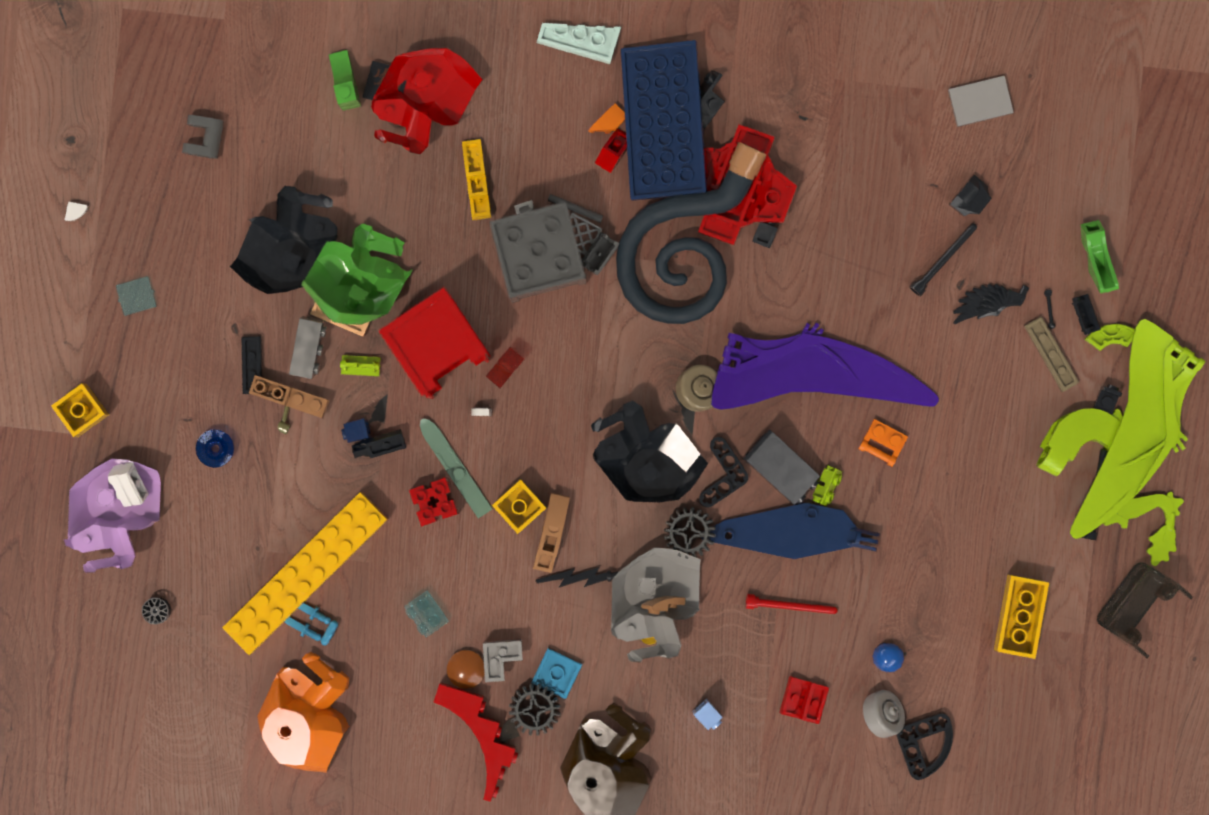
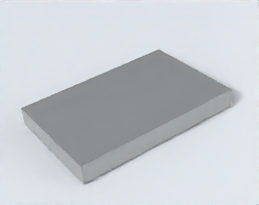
(980, 101)

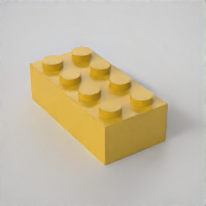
(1021, 616)

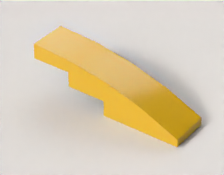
(476, 179)

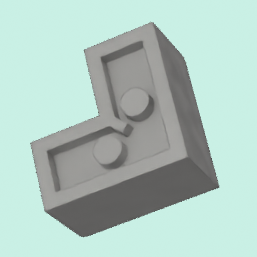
(496, 654)

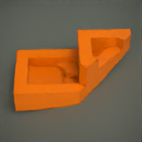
(609, 120)

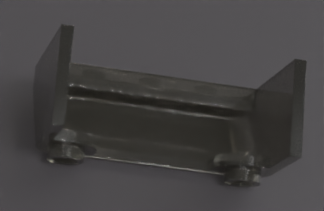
(1133, 601)

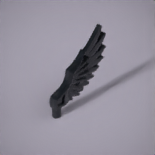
(988, 301)

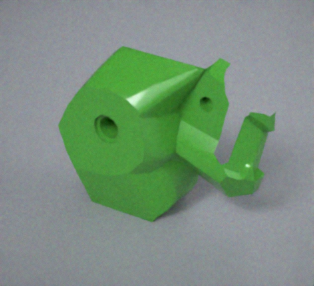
(353, 284)

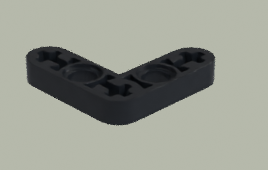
(729, 479)

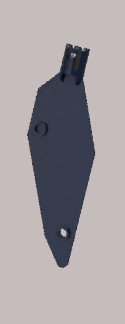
(793, 531)

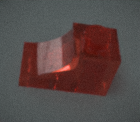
(505, 367)

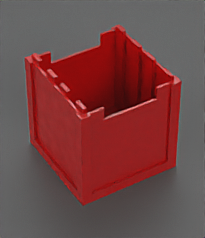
(433, 341)

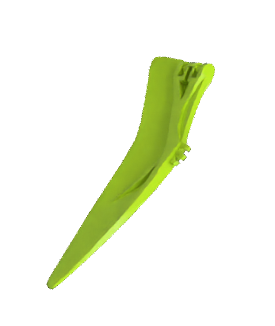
(1147, 426)

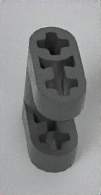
(211, 140)

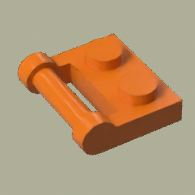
(885, 436)

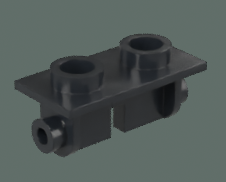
(1086, 314)

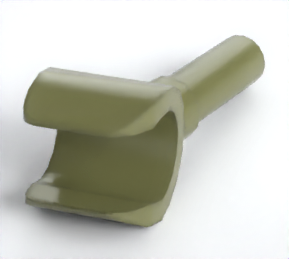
(282, 426)

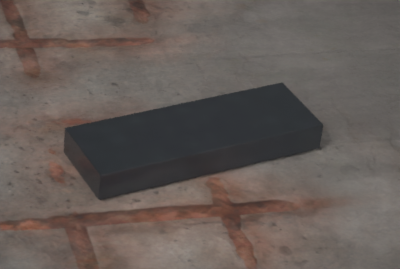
(251, 361)

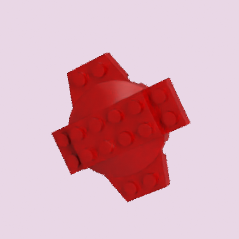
(766, 199)

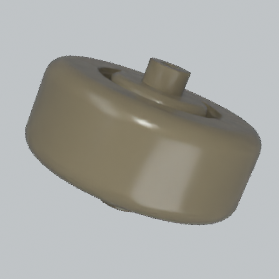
(695, 387)

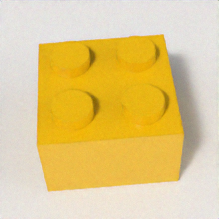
(80, 410)
(519, 506)

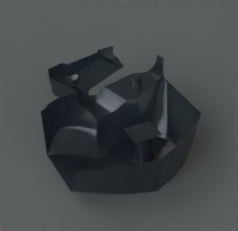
(283, 250)

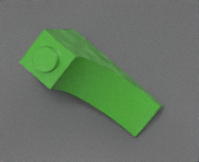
(344, 81)

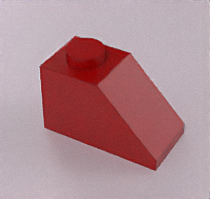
(612, 151)

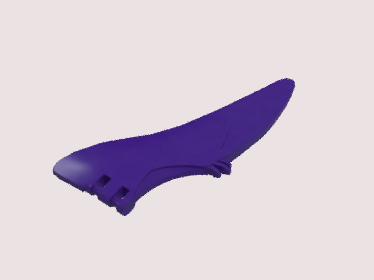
(810, 365)

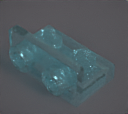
(426, 614)

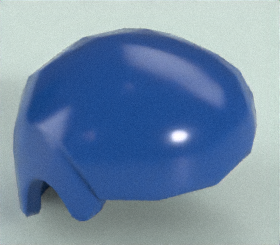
(888, 657)

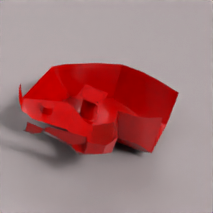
(435, 90)

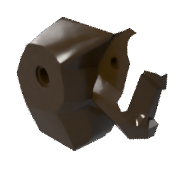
(602, 766)

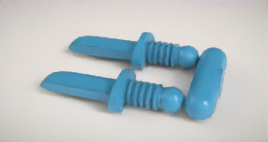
(304, 629)

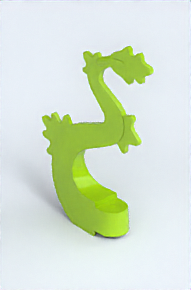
(1085, 425)

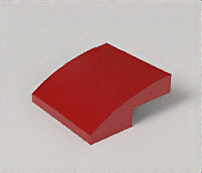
(804, 700)

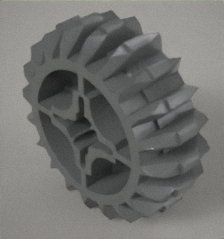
(690, 524)
(537, 726)

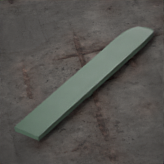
(455, 468)

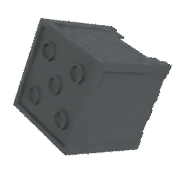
(538, 251)

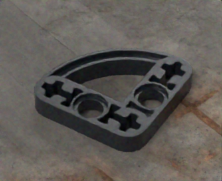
(912, 742)

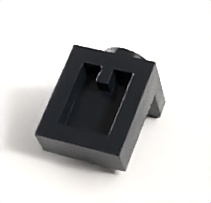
(765, 233)
(1107, 398)

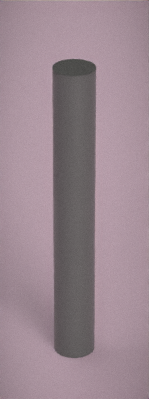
(576, 208)

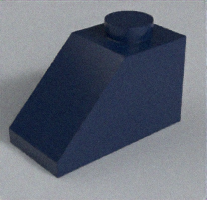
(356, 430)

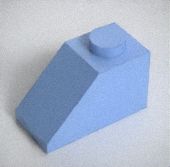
(707, 715)

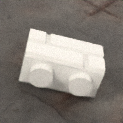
(127, 484)

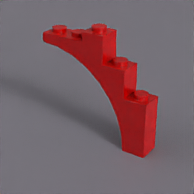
(467, 707)

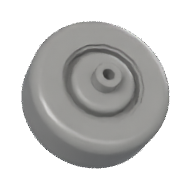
(883, 714)

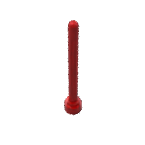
(753, 602)

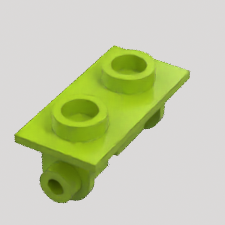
(360, 365)
(831, 480)

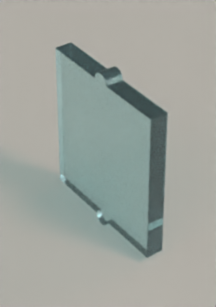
(136, 296)

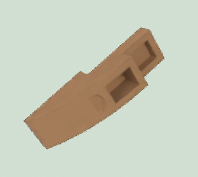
(289, 396)
(551, 532)

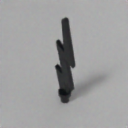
(590, 575)

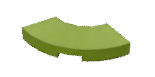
(1111, 334)

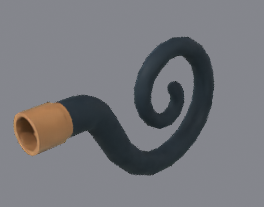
(744, 166)

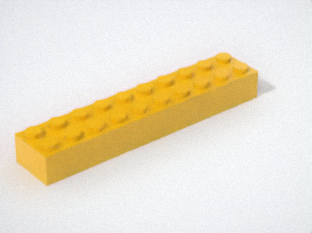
(305, 573)

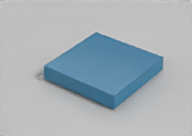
(557, 673)

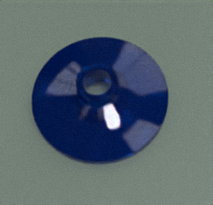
(205, 451)

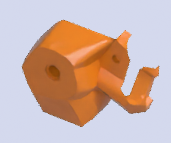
(299, 717)

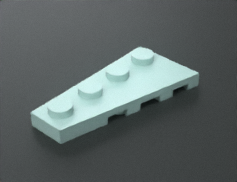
(590, 42)

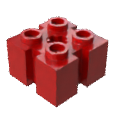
(422, 496)

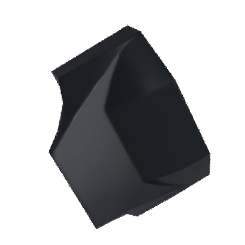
(972, 197)

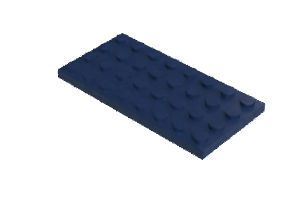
(663, 120)

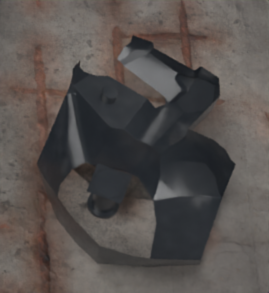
(645, 463)

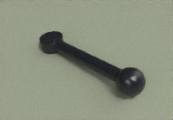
(1047, 293)

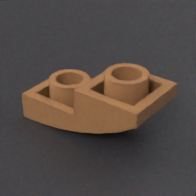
(662, 603)

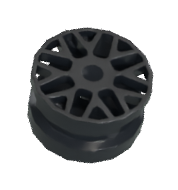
(156, 610)

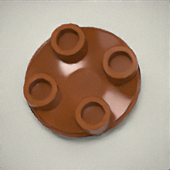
(465, 669)

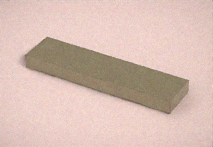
(1051, 354)

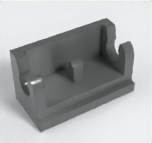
(599, 253)

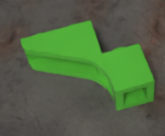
(1099, 261)

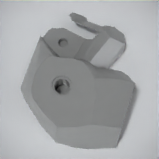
(648, 577)

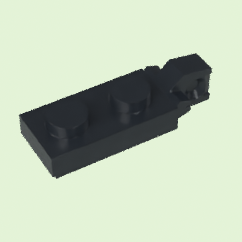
(380, 445)

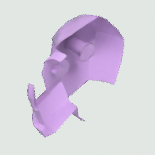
(101, 520)

